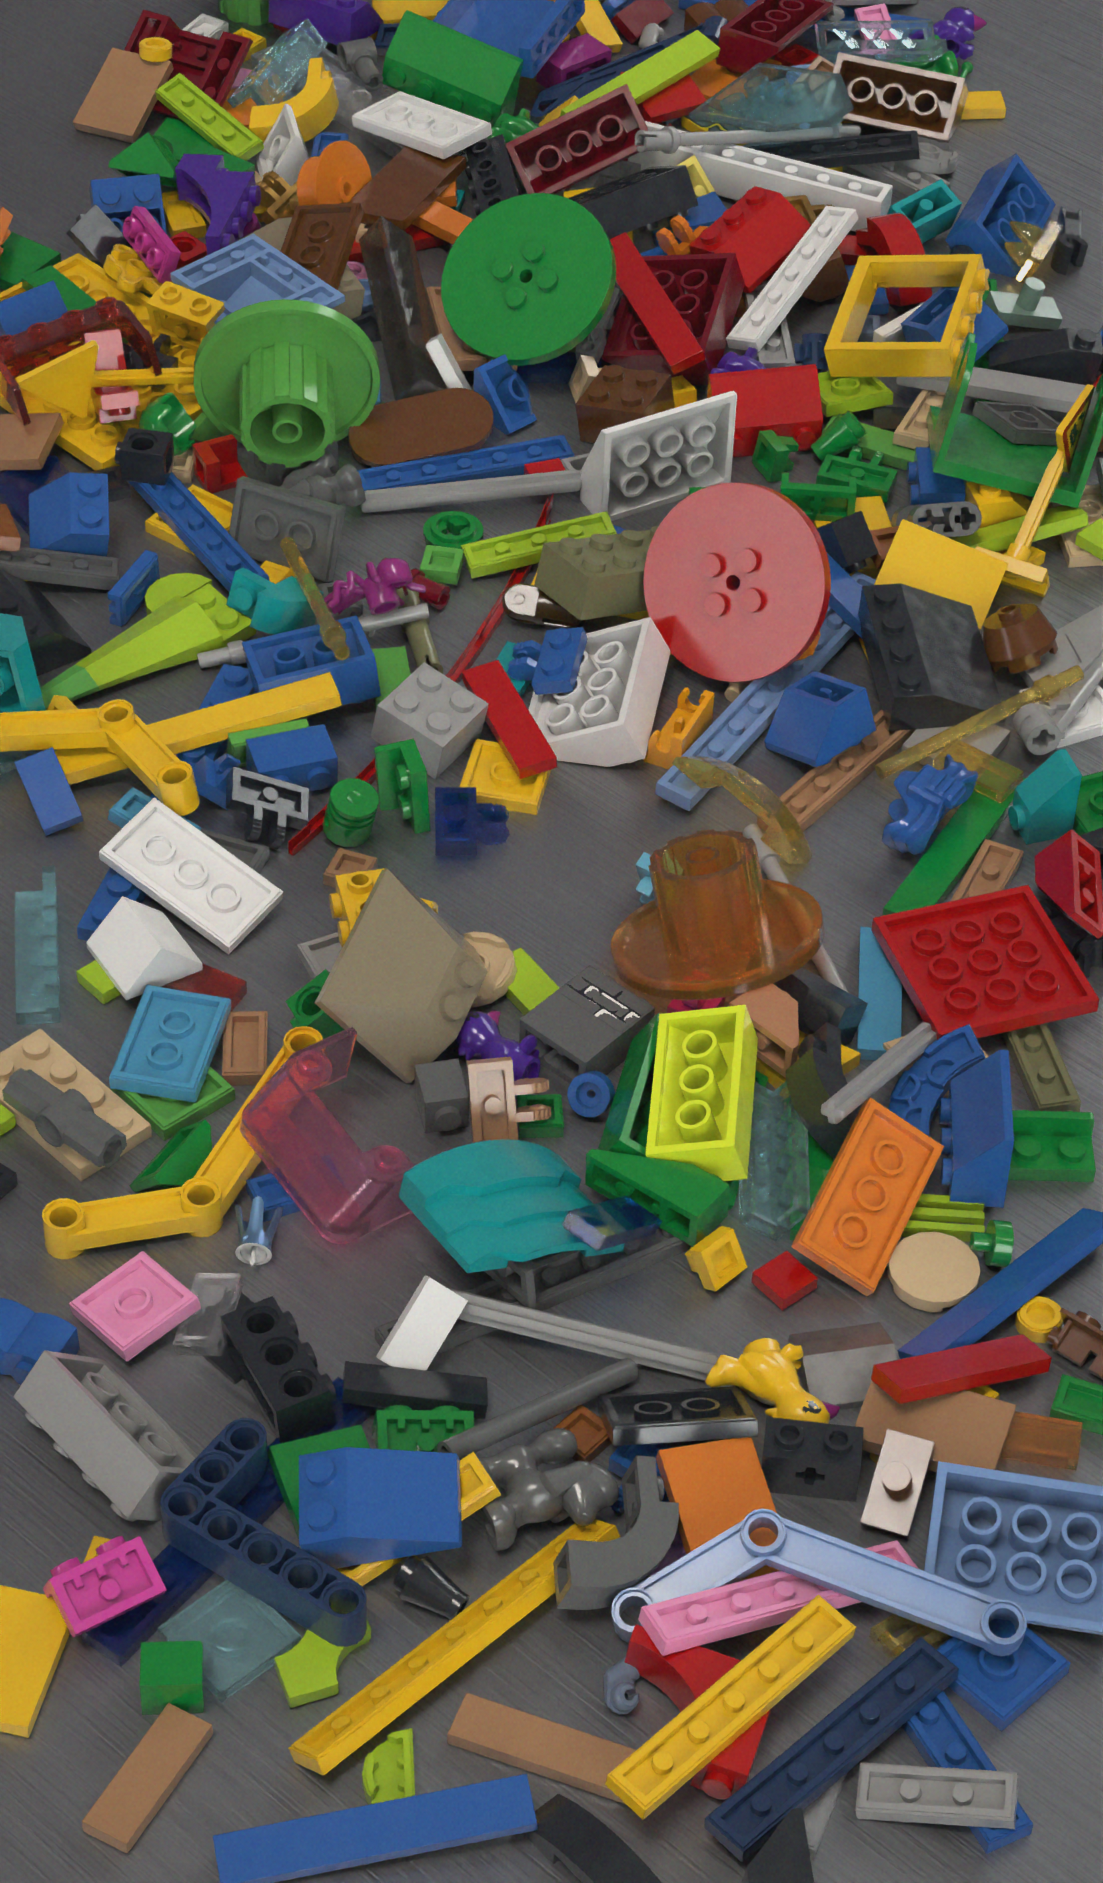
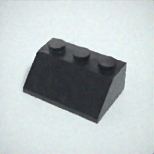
(48, 633)

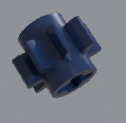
(812, 351)

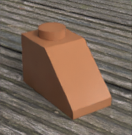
(775, 1023)

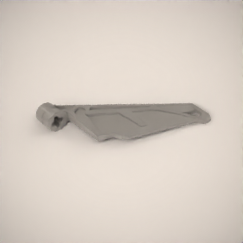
(1078, 644)

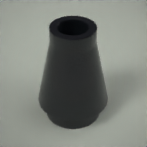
(429, 1587)

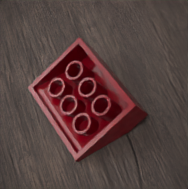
(707, 298)

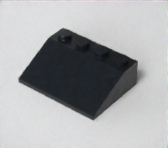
(640, 199)
(925, 657)

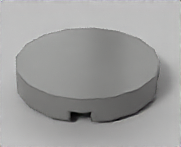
(934, 157)

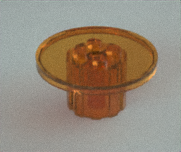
(714, 923)

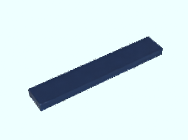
(831, 1748)

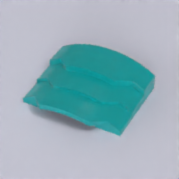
(497, 1203)

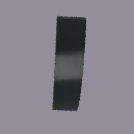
(586, 1845)

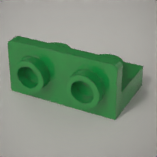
(403, 782)
(1052, 1146)
(418, 1430)

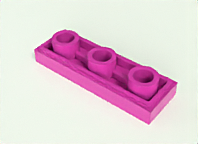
(151, 243)

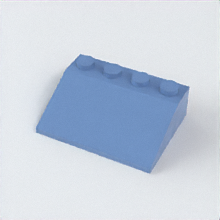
(1021, 1542)

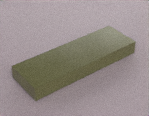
(1042, 1069)

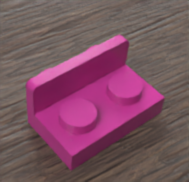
(104, 1585)

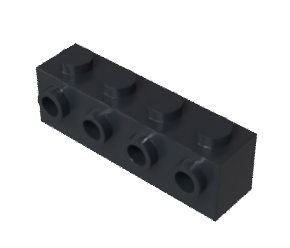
(491, 173)

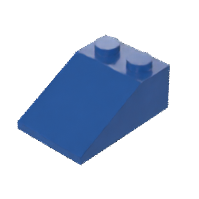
(378, 1504)

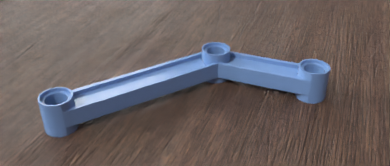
(835, 1566)

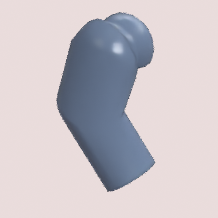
(620, 1687)

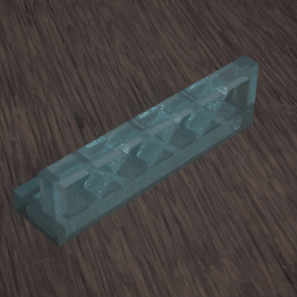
(892, 50)
(280, 66)
(38, 953)
(767, 1189)

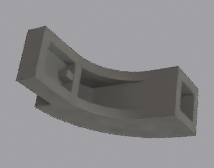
(595, 1572)

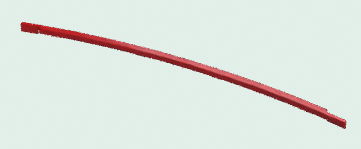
(464, 662)

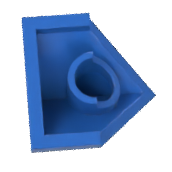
(506, 394)

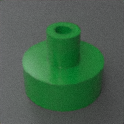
(995, 1242)

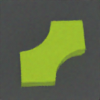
(311, 1668)

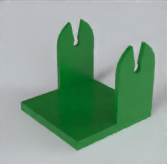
(977, 453)

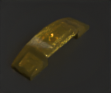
(783, 833)

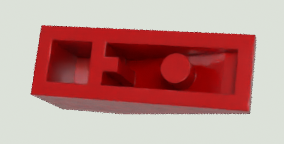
(1072, 878)

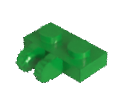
(871, 477)

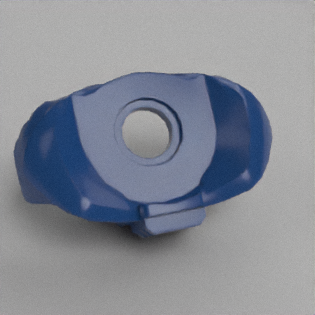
(925, 802)

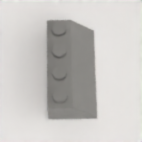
(105, 1431)

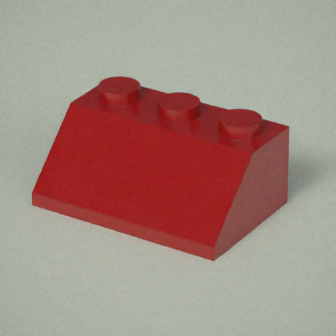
(759, 230)
(772, 400)

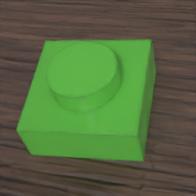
(442, 564)

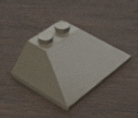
(402, 979)

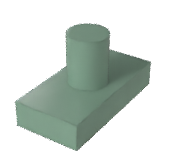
(1026, 308)

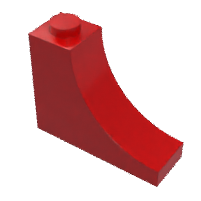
(683, 1679)

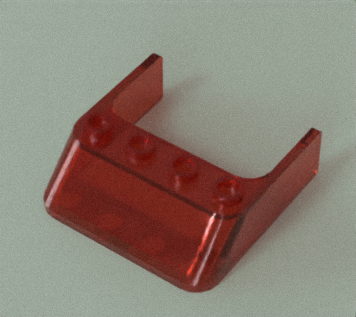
(54, 338)

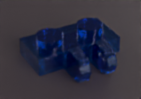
(463, 822)

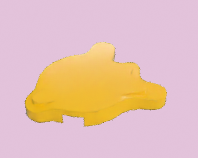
(129, 271)

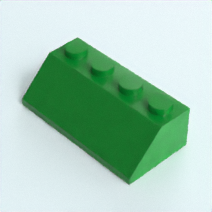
(451, 69)

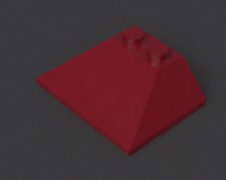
(201, 59)

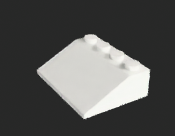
(660, 457)
(613, 698)

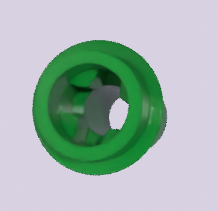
(839, 436)

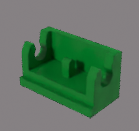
(819, 500)

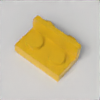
(182, 314)

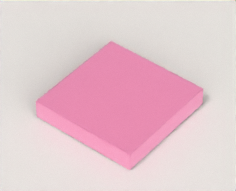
(134, 1306)

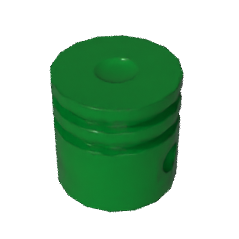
(350, 812)

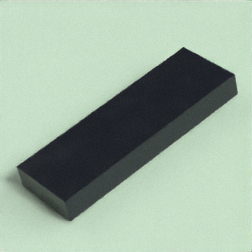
(414, 1388)

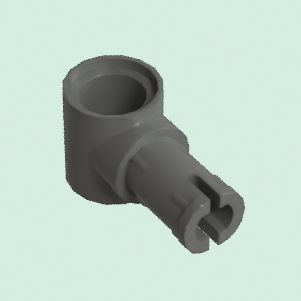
(361, 59)

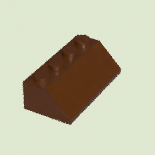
(902, 97)

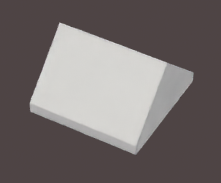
(283, 148)
(140, 949)

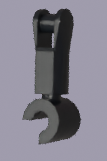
(1069, 244)
(1079, 942)

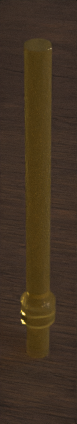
(330, 629)
(1042, 690)

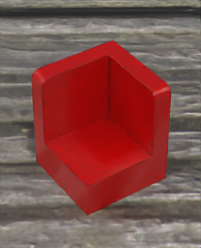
(217, 463)

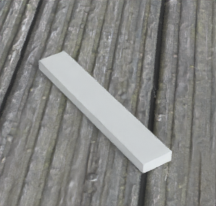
(792, 278)

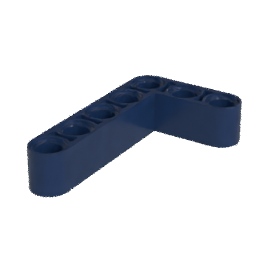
(201, 1513)

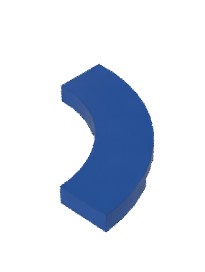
(929, 1078)

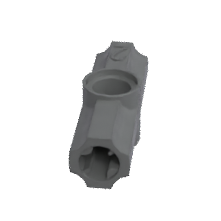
(64, 1118)

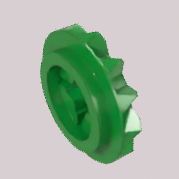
(461, 524)

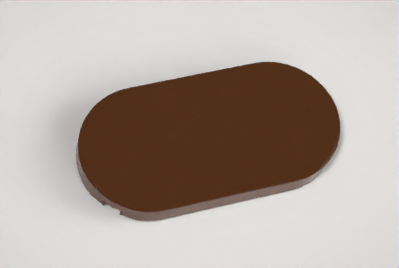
(422, 427)

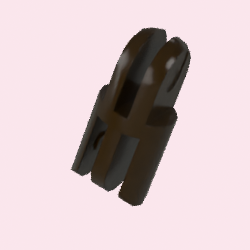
(532, 606)

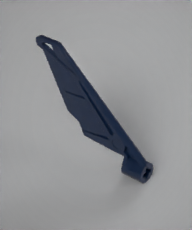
(593, 79)

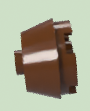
(1018, 637)

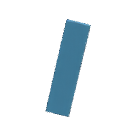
(883, 992)

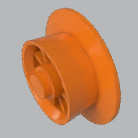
(333, 175)

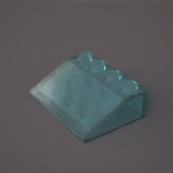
(778, 100)

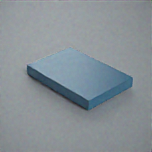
(170, 1043)

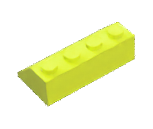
(704, 1090)

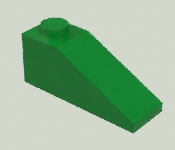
(676, 1192)

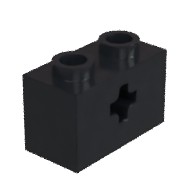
(812, 1458)

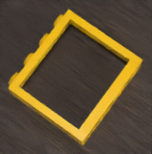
(905, 359)

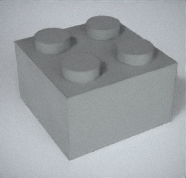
(433, 712)

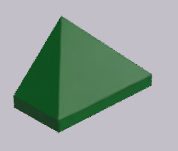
(177, 1159)

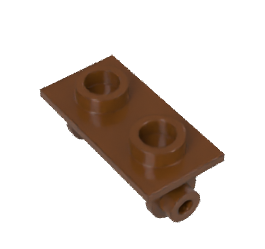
(1078, 1339)

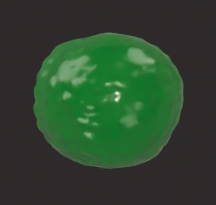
(169, 416)

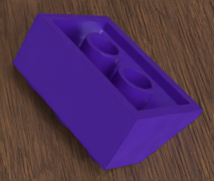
(333, 19)

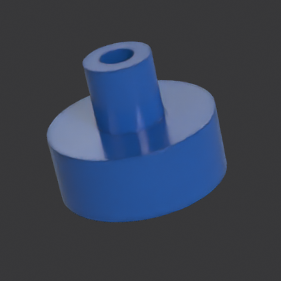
(590, 1094)

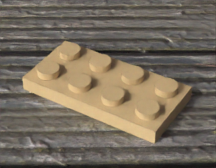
(63, 1071)

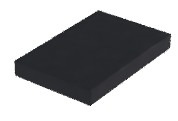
(677, 1416)

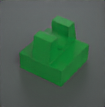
(772, 454)

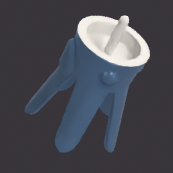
(254, 1243)

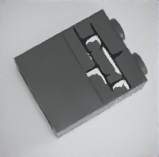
(586, 1025)

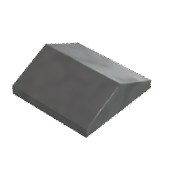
(841, 1361)

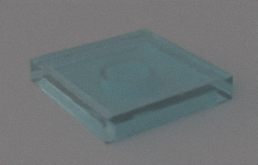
(236, 1634)

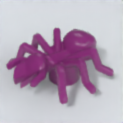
(376, 588)

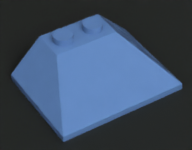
(251, 274)

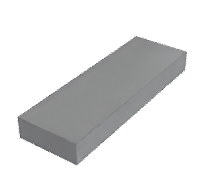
(937, 1795)

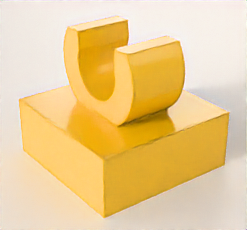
(717, 1258)

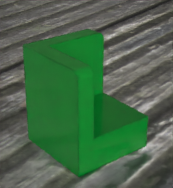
(171, 1675)

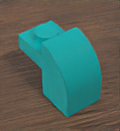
(270, 605)

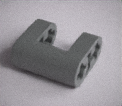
(947, 519)

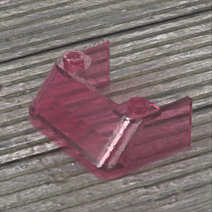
(313, 1156)

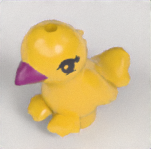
(772, 1379)

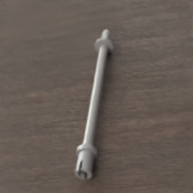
(669, 139)

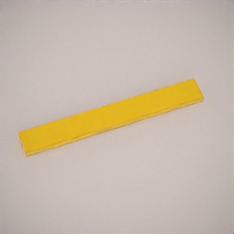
(214, 724)
(438, 1655)

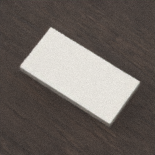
(421, 125)
(191, 875)

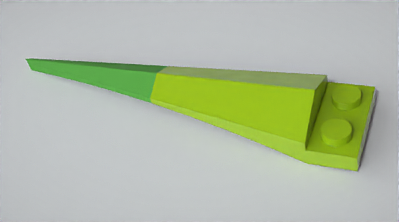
(156, 642)

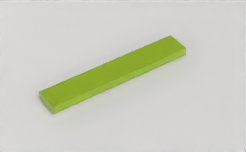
(658, 70)

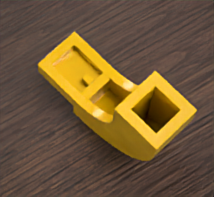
(312, 106)

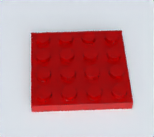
(985, 963)

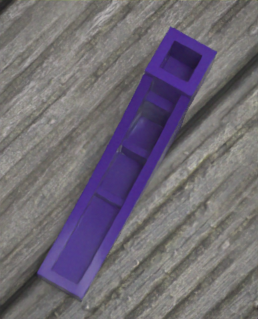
(219, 194)

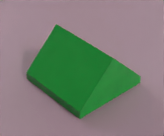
(146, 157)

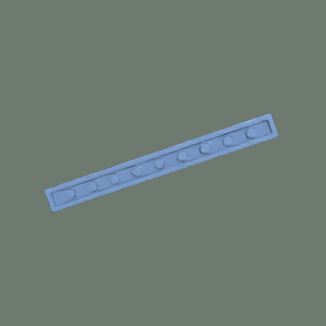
(754, 710)

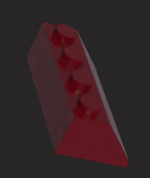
(766, 30)
(578, 143)

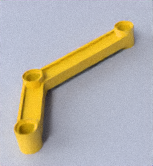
(117, 730)
(189, 1209)

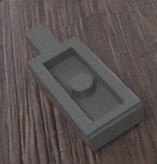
(596, 341)

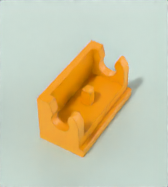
(681, 729)

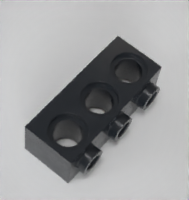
(278, 1369)

